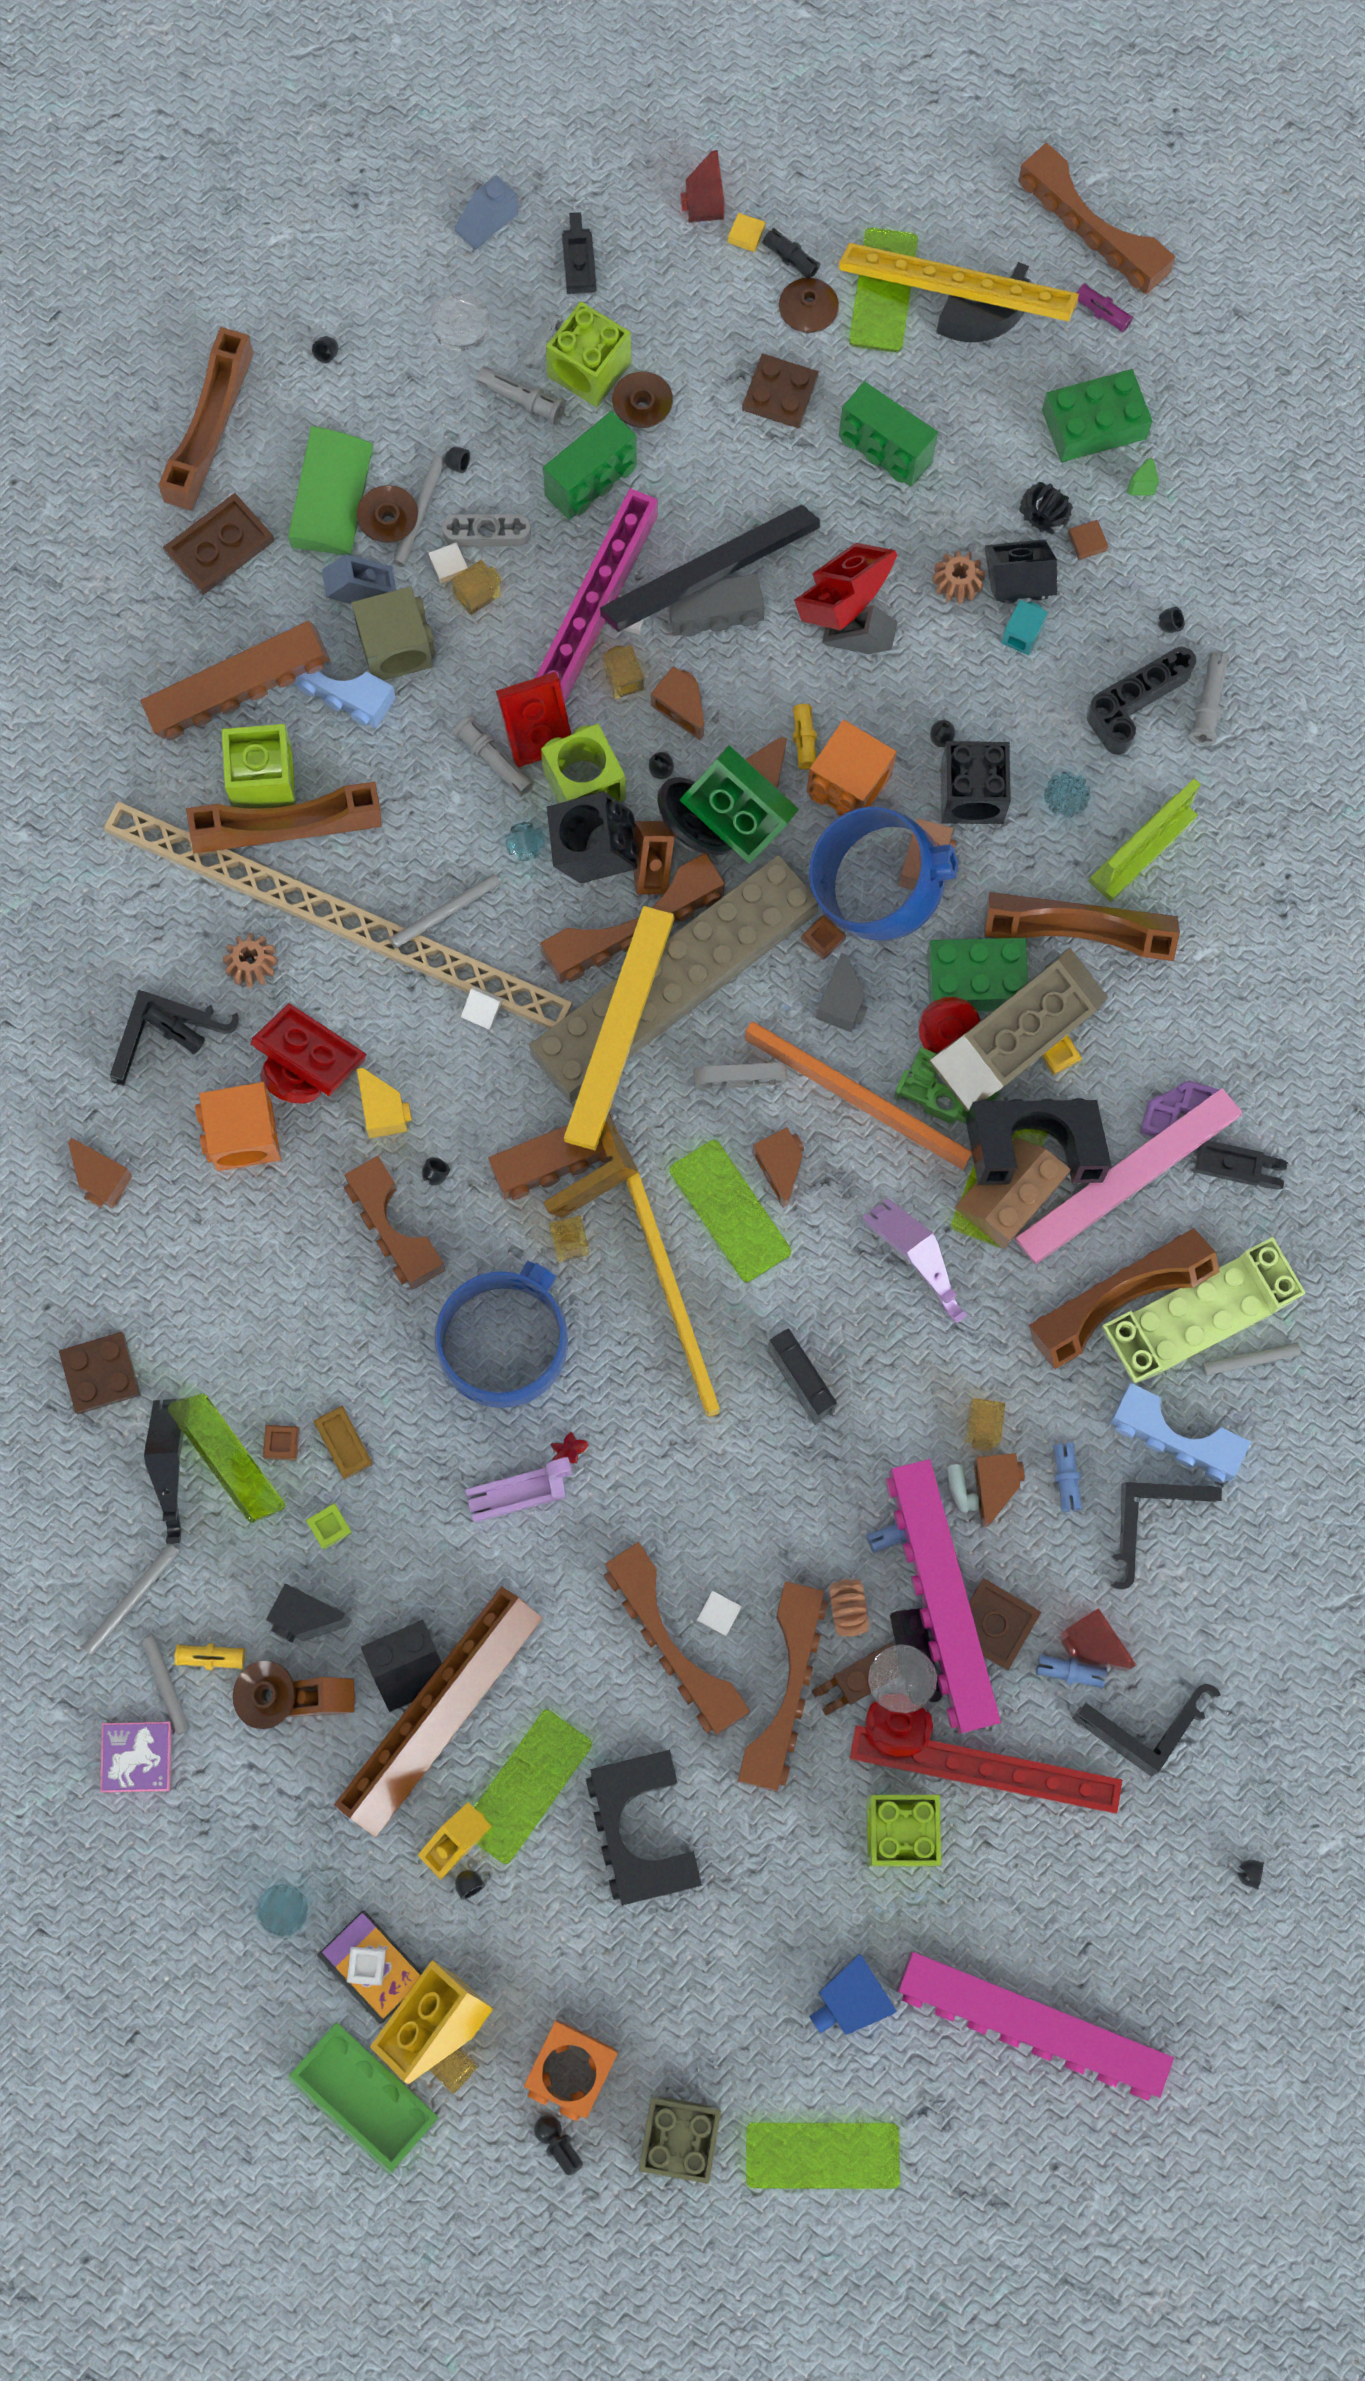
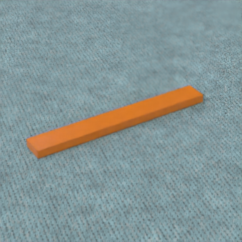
(858, 1095)

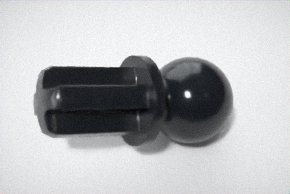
(548, 2131)

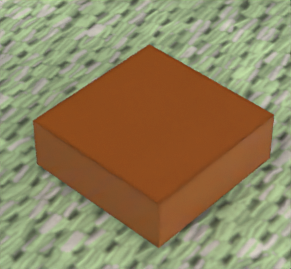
(1088, 539)
(823, 937)
(281, 1442)

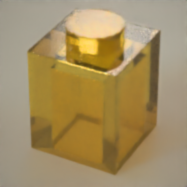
(476, 586)
(623, 671)
(569, 1239)
(984, 1424)
(455, 2069)

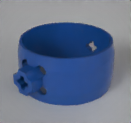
(937, 865)
(532, 1280)

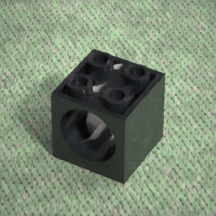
(975, 782)
(573, 824)

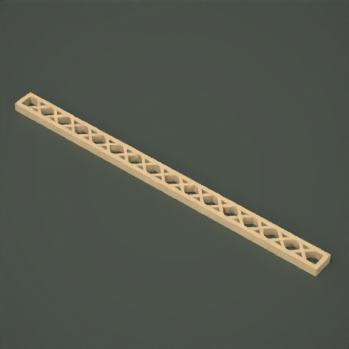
(326, 922)

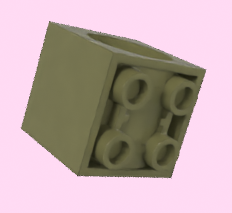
(394, 633)
(679, 2139)

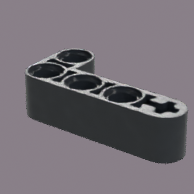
(1144, 693)

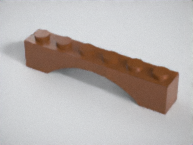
(1136, 257)
(192, 459)
(228, 827)
(1028, 917)
(577, 949)
(1177, 1264)
(715, 1698)
(766, 1755)

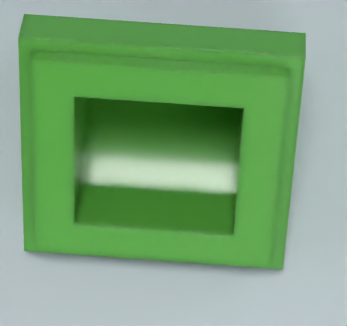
(1144, 479)

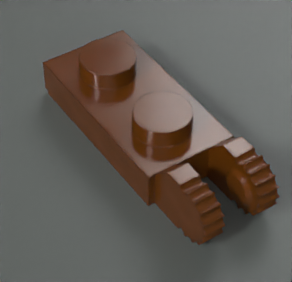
(851, 1681)

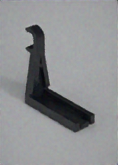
(136, 1025)
(163, 1464)
(1129, 1515)
(1131, 1748)

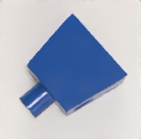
(852, 1999)

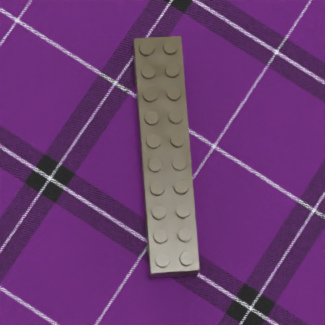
(690, 970)

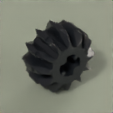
(1046, 508)

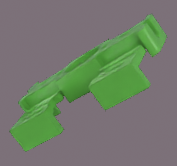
(920, 1090)

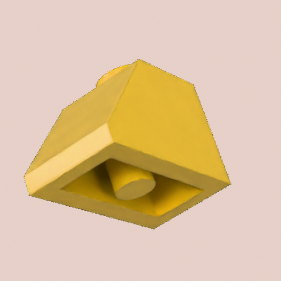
(382, 1106)
(454, 1840)

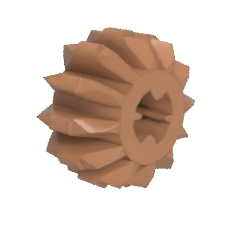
(958, 587)
(257, 951)
(849, 1607)

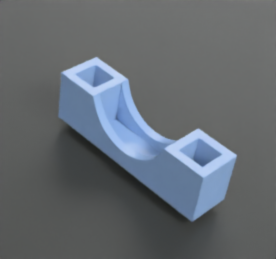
(363, 697)
(1141, 1416)

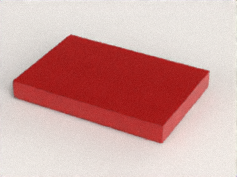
(533, 716)
(308, 1049)

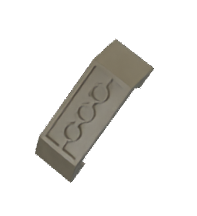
(1019, 1030)

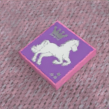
(136, 1757)

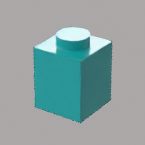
(1024, 627)

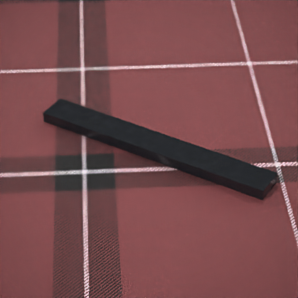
(709, 567)

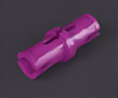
(1120, 319)

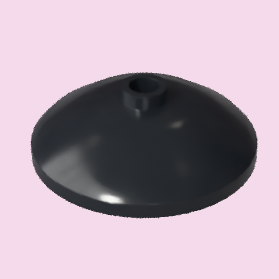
(684, 822)

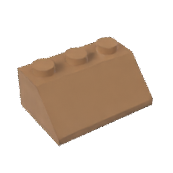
(1007, 1208)

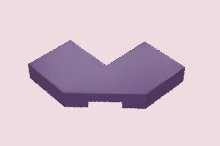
(1165, 1108)

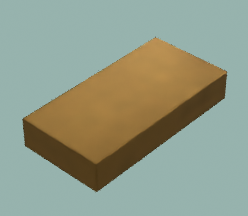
(343, 1442)

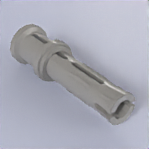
(533, 399)
(1208, 710)
(484, 746)

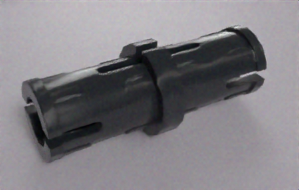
(791, 253)
(173, 1027)

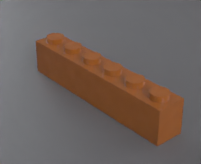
(235, 681)

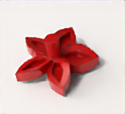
(570, 1448)

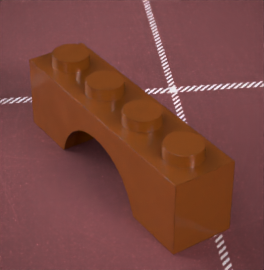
(414, 1257)

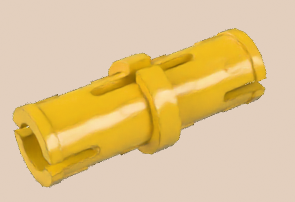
(804, 735)
(187, 1656)

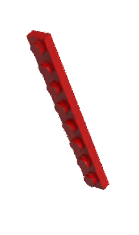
(997, 1773)

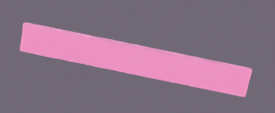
(1129, 1176)

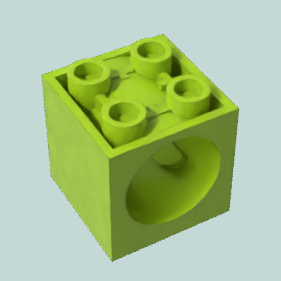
(588, 354)
(588, 745)
(258, 766)
(903, 1831)

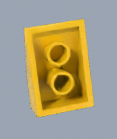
(430, 2023)

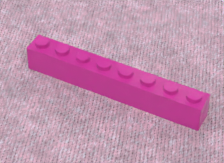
(599, 588)
(943, 1597)
(1036, 2025)

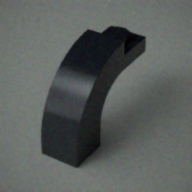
(979, 321)

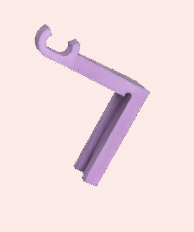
(918, 1247)
(519, 1491)

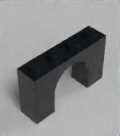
(1072, 1122)
(614, 1788)

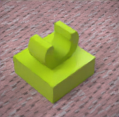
(329, 1526)

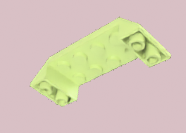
(1204, 1315)

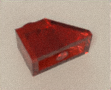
(704, 191)
(1096, 1643)

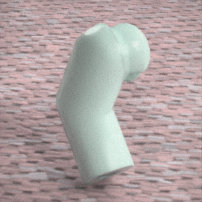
(957, 1487)

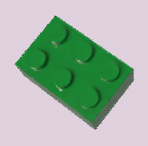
(1096, 415)
(887, 434)
(590, 466)
(739, 804)
(977, 970)

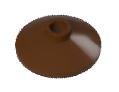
(804, 315)
(640, 388)
(385, 502)
(251, 1692)

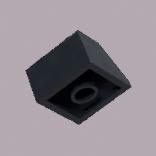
(1021, 570)
(303, 1616)
(402, 1663)

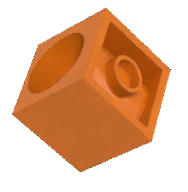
(850, 770)
(238, 1126)
(601, 2060)

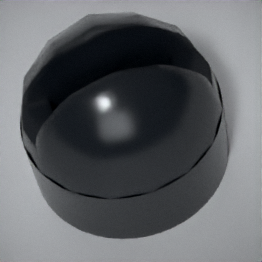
(321, 346)
(457, 459)
(1171, 620)
(948, 735)
(659, 770)
(435, 1171)
(1254, 1873)
(468, 1884)

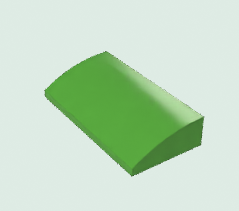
(330, 492)
(362, 2098)

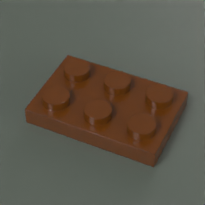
(218, 544)

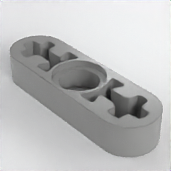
(478, 520)
(740, 1076)

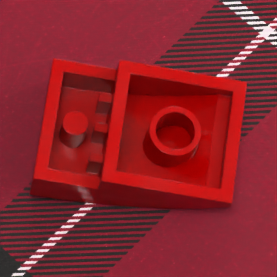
(845, 586)

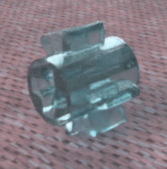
(524, 841)

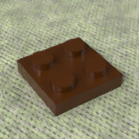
(780, 390)
(99, 1373)
(1001, 1622)

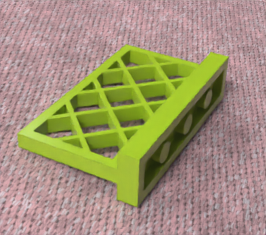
(1146, 843)

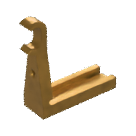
(600, 1180)

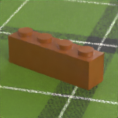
(541, 1163)

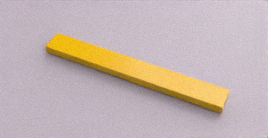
(959, 281)
(619, 1028)
(672, 1296)

